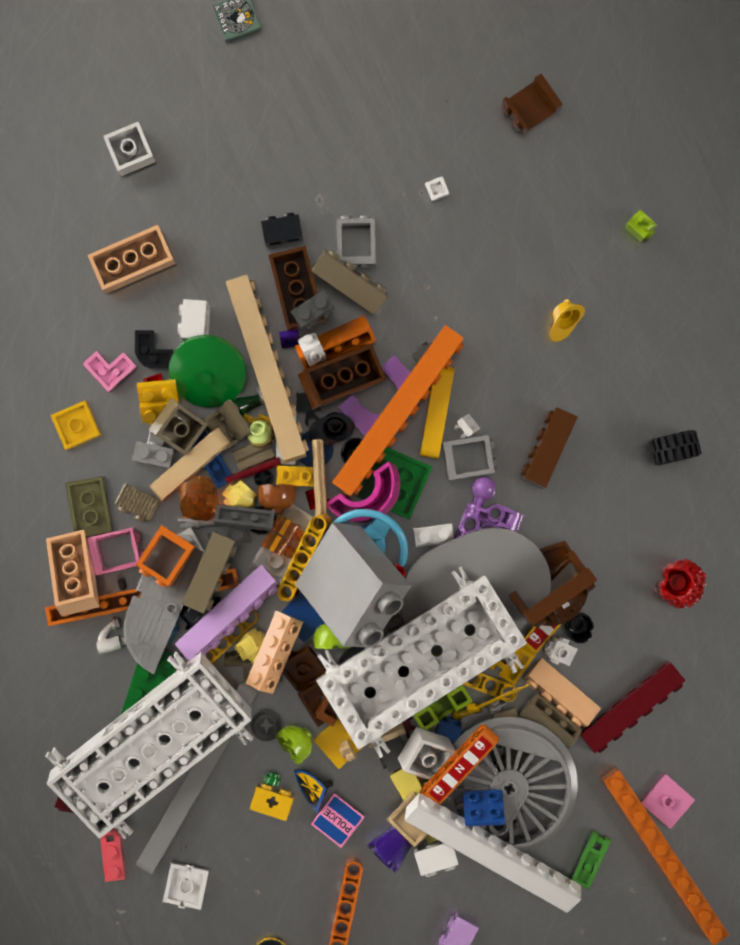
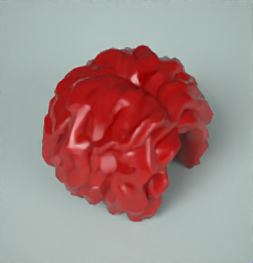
(682, 584)

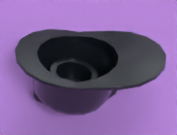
(331, 428)
(191, 616)

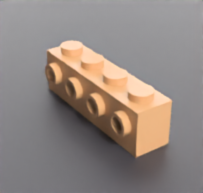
(274, 652)
(561, 693)

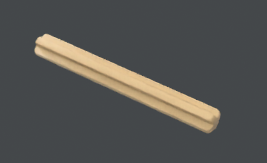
(319, 479)

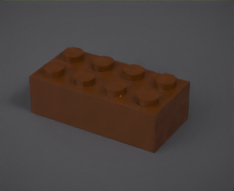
(293, 281)
(342, 377)
(549, 447)

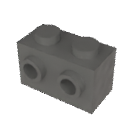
(313, 310)

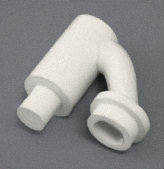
(110, 644)

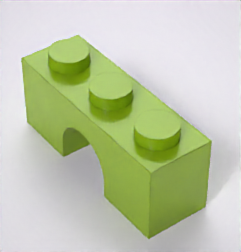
(450, 702)

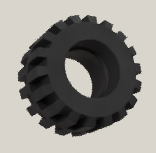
(675, 447)

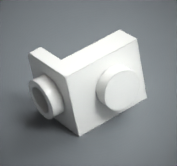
(312, 349)

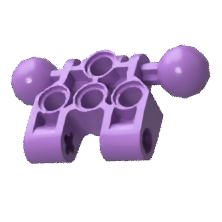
(484, 489)

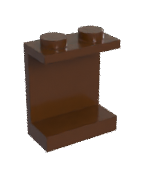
(532, 104)

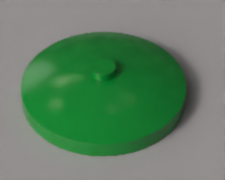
(207, 370)

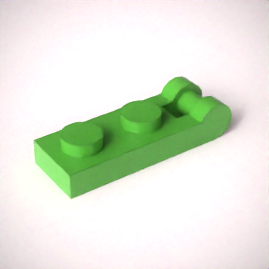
(590, 860)

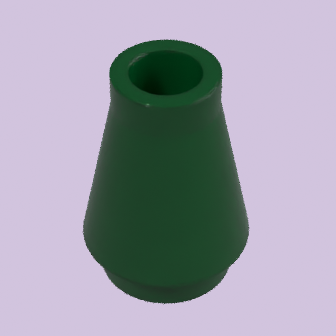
(247, 403)

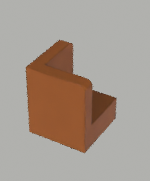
(326, 712)

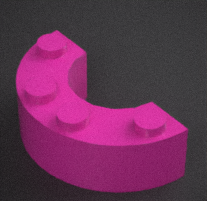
(382, 498)

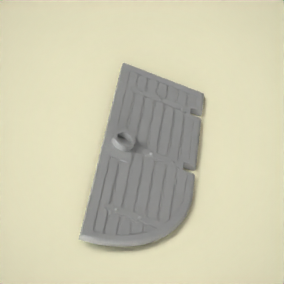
(154, 614)

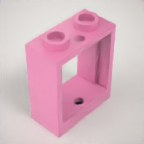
(96, 553)

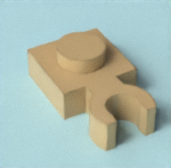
(346, 750)

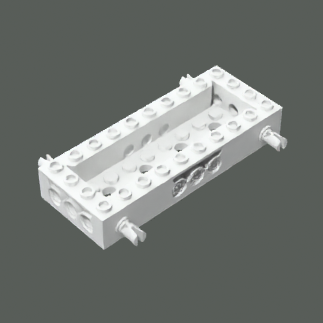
(429, 675)
(136, 736)

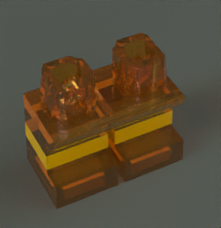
(277, 543)

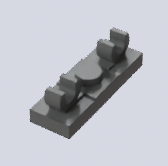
(244, 517)

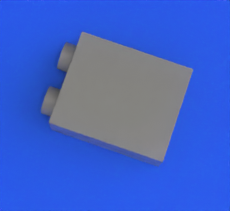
(352, 586)

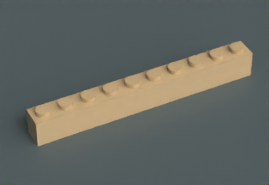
(266, 369)

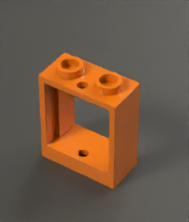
(161, 580)

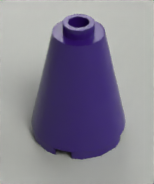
(391, 848)

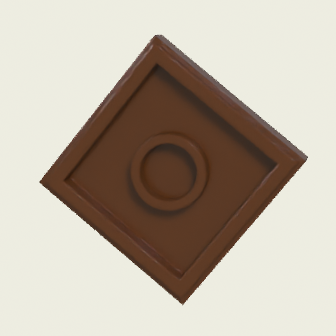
(303, 668)

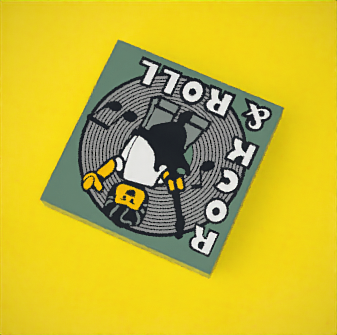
(236, 18)

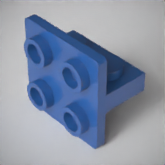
(484, 808)

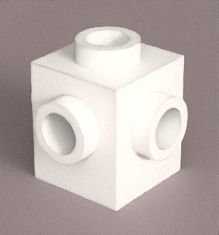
(560, 650)

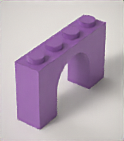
(361, 417)

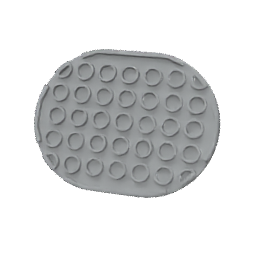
(500, 554)

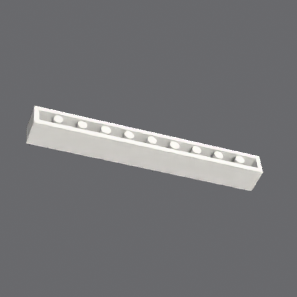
(493, 853)

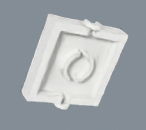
(186, 885)

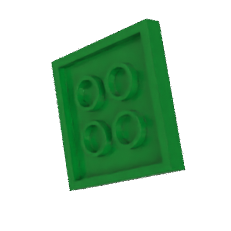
(412, 480)

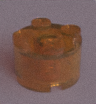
(198, 498)

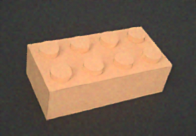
(131, 259)
(72, 573)

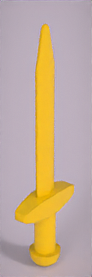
(477, 708)

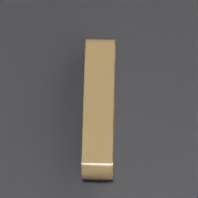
(190, 464)

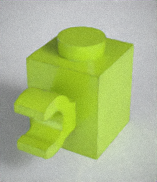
(641, 226)

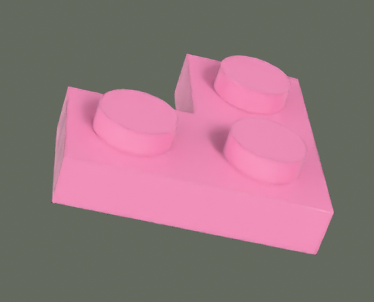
(109, 375)

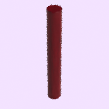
(253, 470)

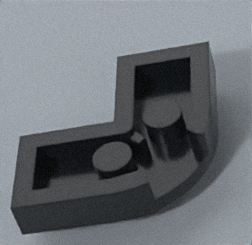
(146, 351)

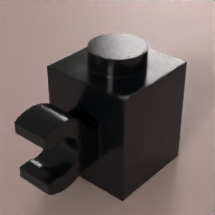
(304, 407)

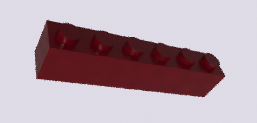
(631, 707)

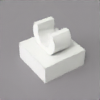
(468, 425)

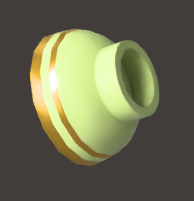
(260, 433)

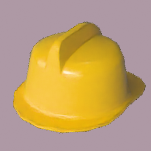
(565, 319)

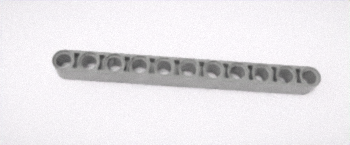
(185, 798)

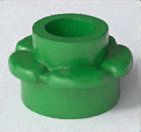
(272, 779)

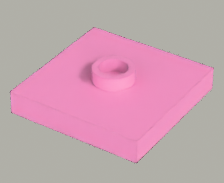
(667, 801)

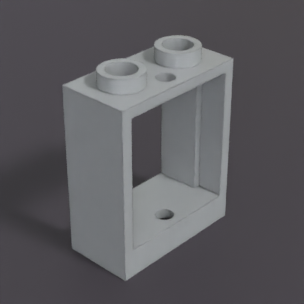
(357, 261)
(449, 461)

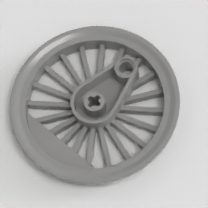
(536, 740)

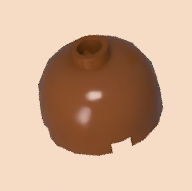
(276, 497)

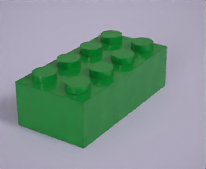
(145, 682)

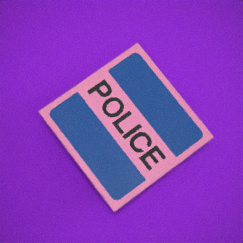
(337, 820)

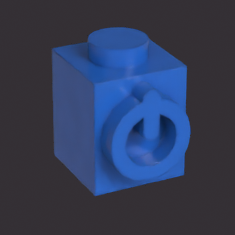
(449, 728)

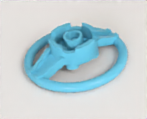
(378, 529)

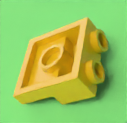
(154, 397)

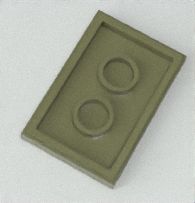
(89, 506)

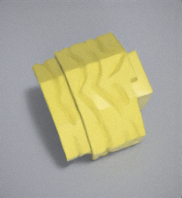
(239, 495)
(250, 644)

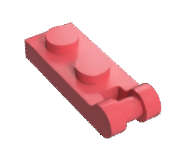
(112, 857)

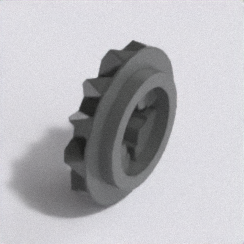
(259, 732)

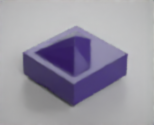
(289, 338)

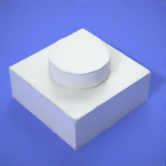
(437, 189)

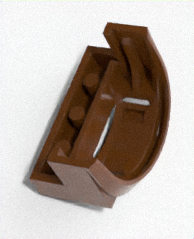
(573, 591)

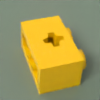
(295, 476)
(262, 805)

